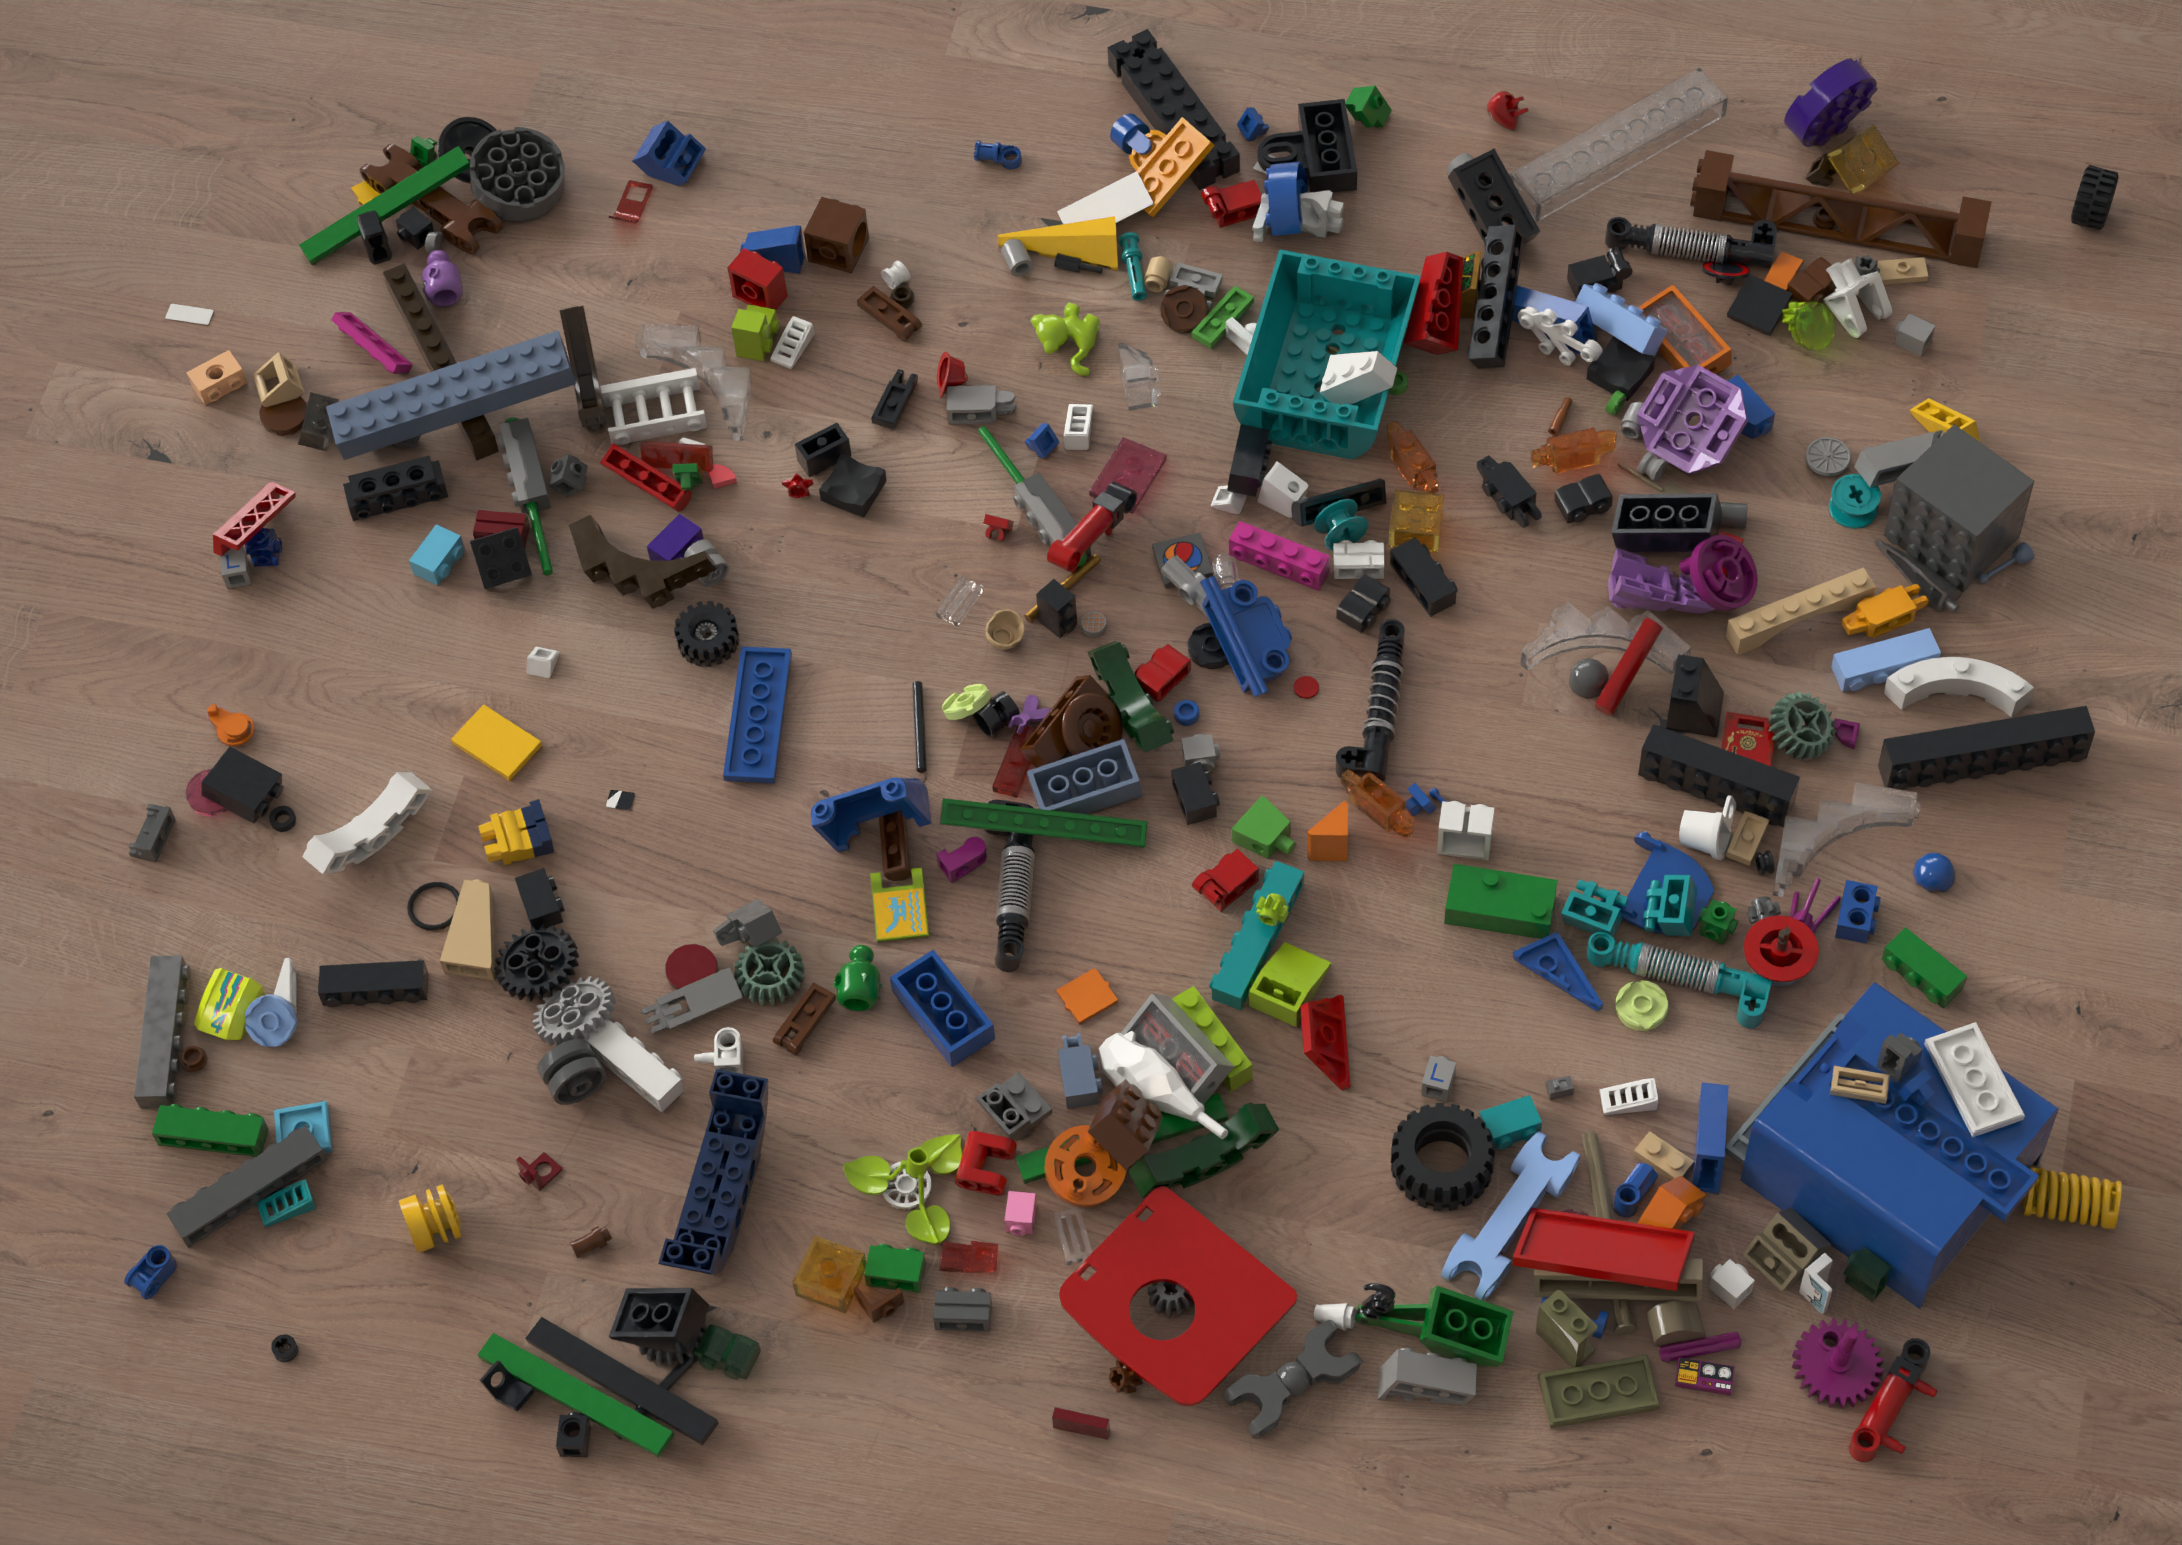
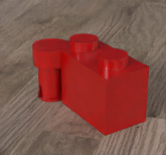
(1233, 203)
(1227, 879)

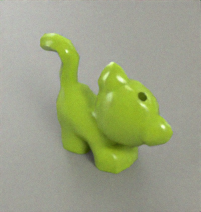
(1055, 330)

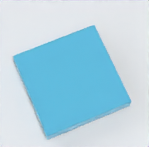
(312, 1115)

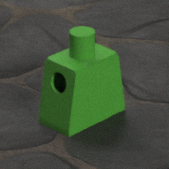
(1263, 830)

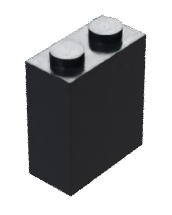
(242, 785)

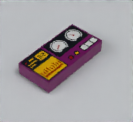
(1704, 1376)

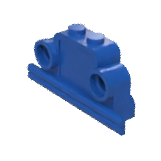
(1248, 633)

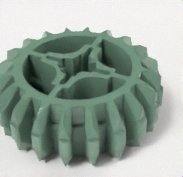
(1788, 718)
(769, 985)

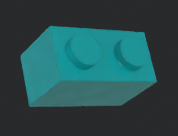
(1512, 1121)

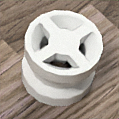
(895, 275)

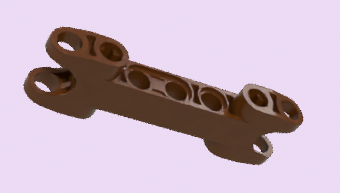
(458, 219)

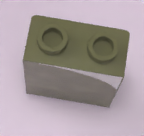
(1565, 1329)

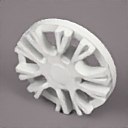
(906, 1187)

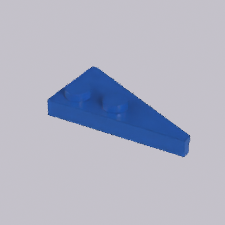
(1556, 964)

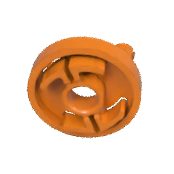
(1076, 1188)

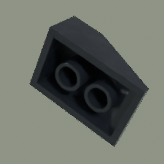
(660, 1318)

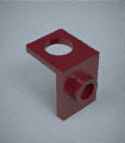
(530, 1175)

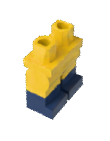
(518, 834)

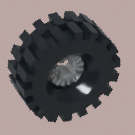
(696, 624)

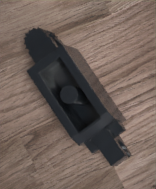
(1508, 490)

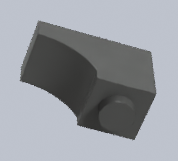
(1899, 1056)

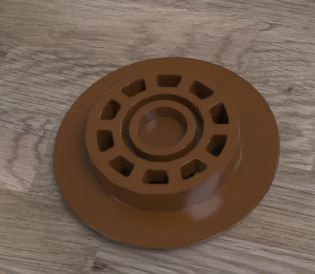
(1084, 728)

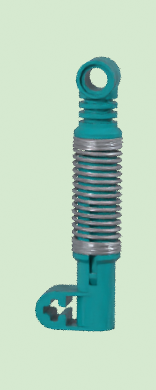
(1712, 977)

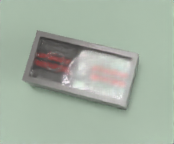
(1181, 1043)

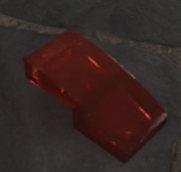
(971, 1258)

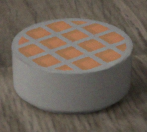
(1093, 624)

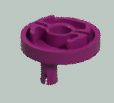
(1707, 573)

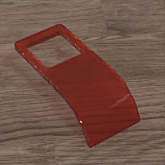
(631, 210)

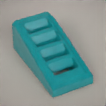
(298, 1208)

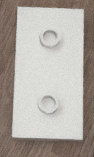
(1974, 1079)

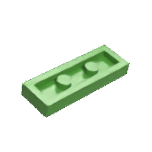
(1213, 326)

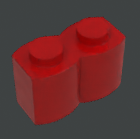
(1163, 672)

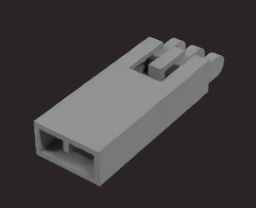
(701, 996)

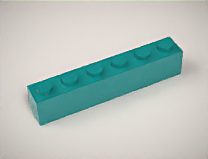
(1255, 939)

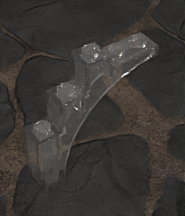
(1606, 630)

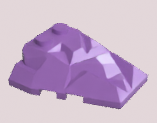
(1651, 588)

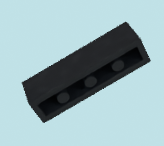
(373, 983)

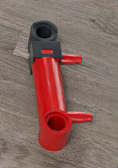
(1103, 518)
(1881, 1414)

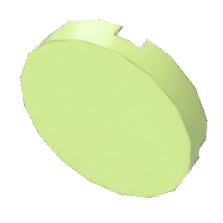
(966, 703)
(1641, 1005)

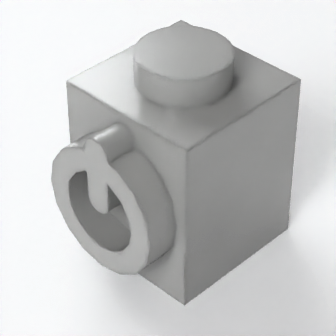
(1200, 749)

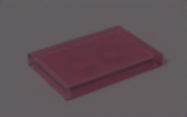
(1132, 467)

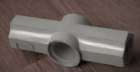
(1186, 581)

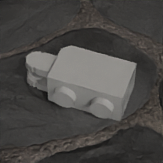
(977, 404)

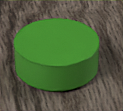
(1400, 384)
(1615, 403)

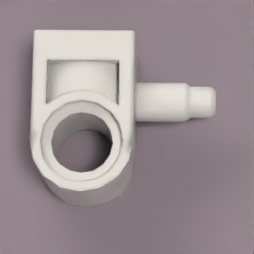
(723, 1057)

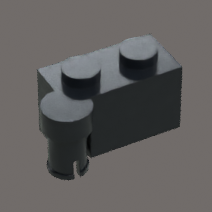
(1600, 271)

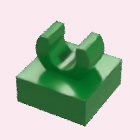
(423, 150)

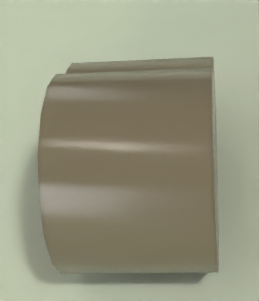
(1675, 1323)

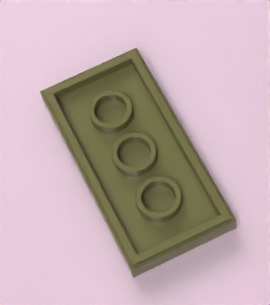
(1599, 1391)

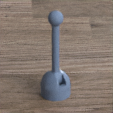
(2022, 554)

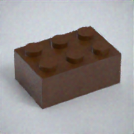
(1125, 1124)

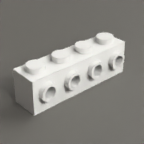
(635, 1065)

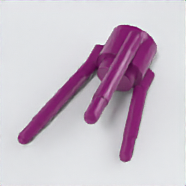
(1806, 917)

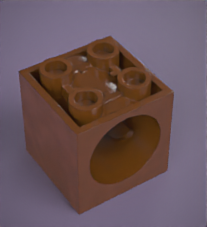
(836, 234)

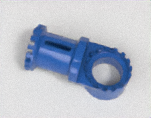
(998, 153)

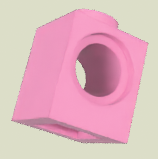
(1020, 1213)

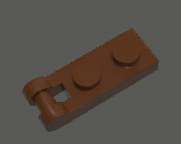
(889, 313)
(804, 1018)

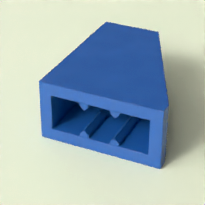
(779, 245)
(1758, 413)

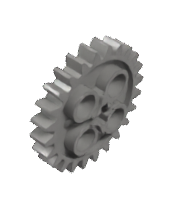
(574, 1011)

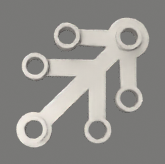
(1559, 334)

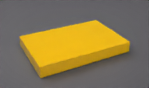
(496, 742)

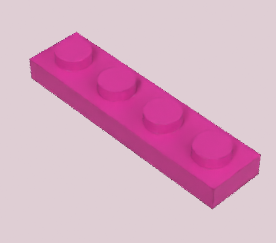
(373, 343)

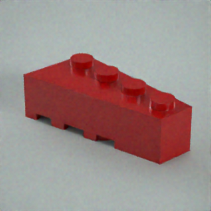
(1437, 305)

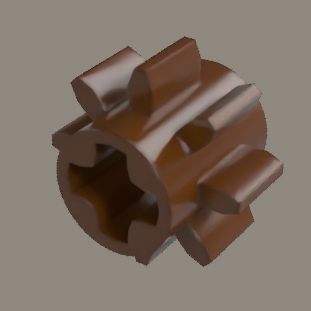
(1124, 1379)

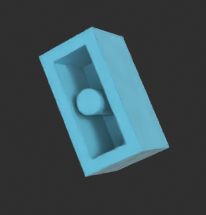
(437, 555)

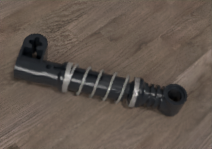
(1379, 727)

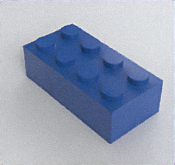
(942, 1008)

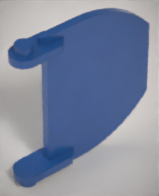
(1663, 861)

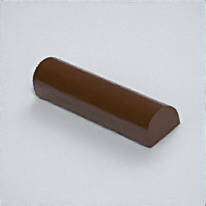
(895, 846)

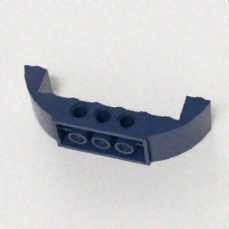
(721, 1175)

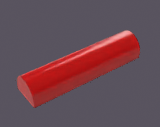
(646, 477)
(1628, 666)

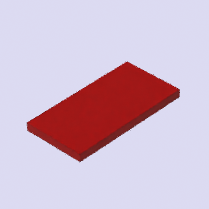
(1604, 1249)

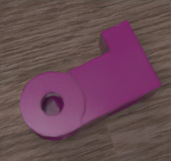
(963, 859)

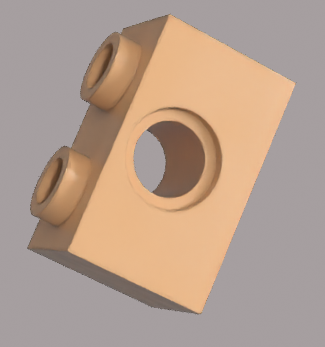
(216, 377)

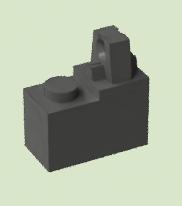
(749, 923)

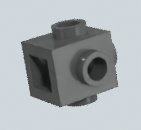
(568, 475)

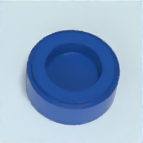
(1186, 712)

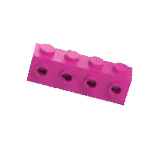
(1279, 555)

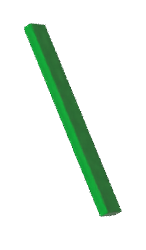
(386, 204)
(1043, 822)
(1032, 1164)
(577, 1395)

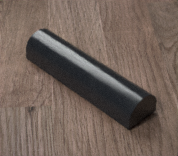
(1365, 495)

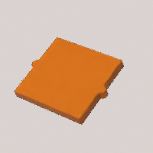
(1087, 996)

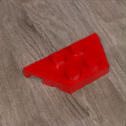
(1327, 1038)

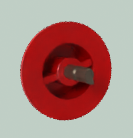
(1781, 949)

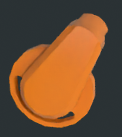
(231, 727)

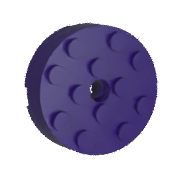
(1831, 103)

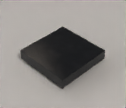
(1759, 305)

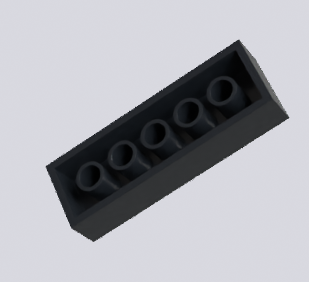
(1716, 773)

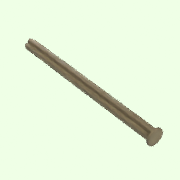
(1603, 1210)

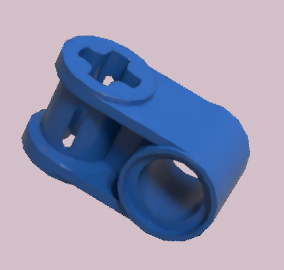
(150, 1273)

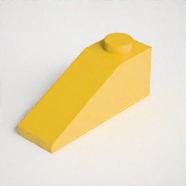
(1938, 417)

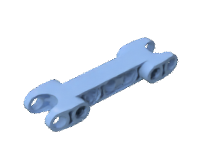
(1487, 1251)

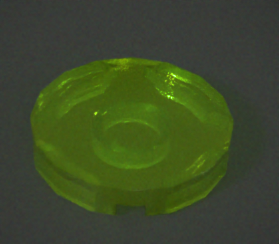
(1813, 326)

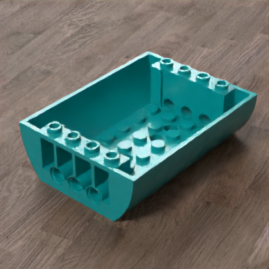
(1289, 347)

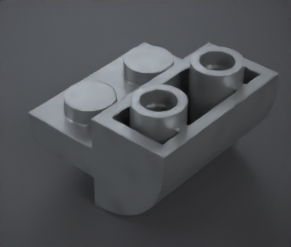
(1014, 1106)

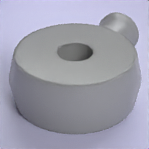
(433, 241)

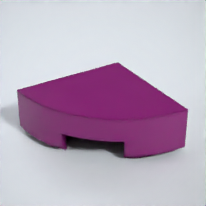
(1846, 732)

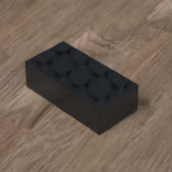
(1665, 521)

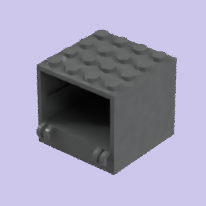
(1958, 507)

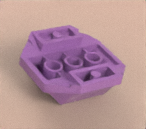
(1675, 401)

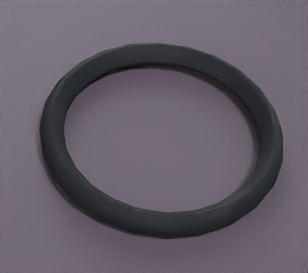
(418, 891)

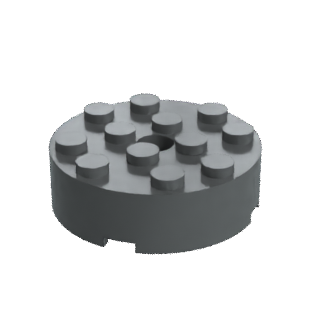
(517, 173)

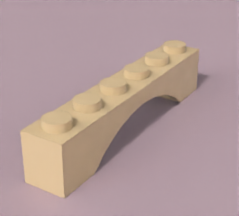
(1760, 625)

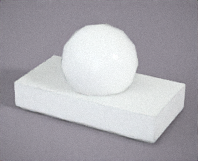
(1240, 335)

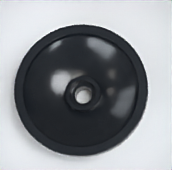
(466, 134)

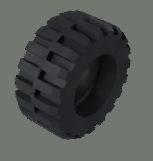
(1447, 1125)

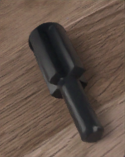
(1074, 264)

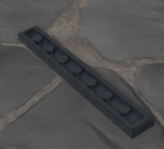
(622, 1381)

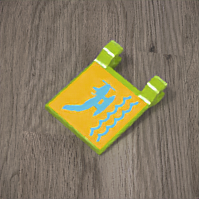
(899, 910)

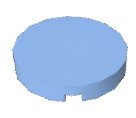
(270, 1020)

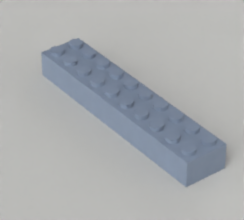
(450, 395)

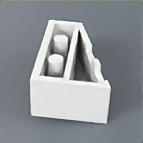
(1356, 377)

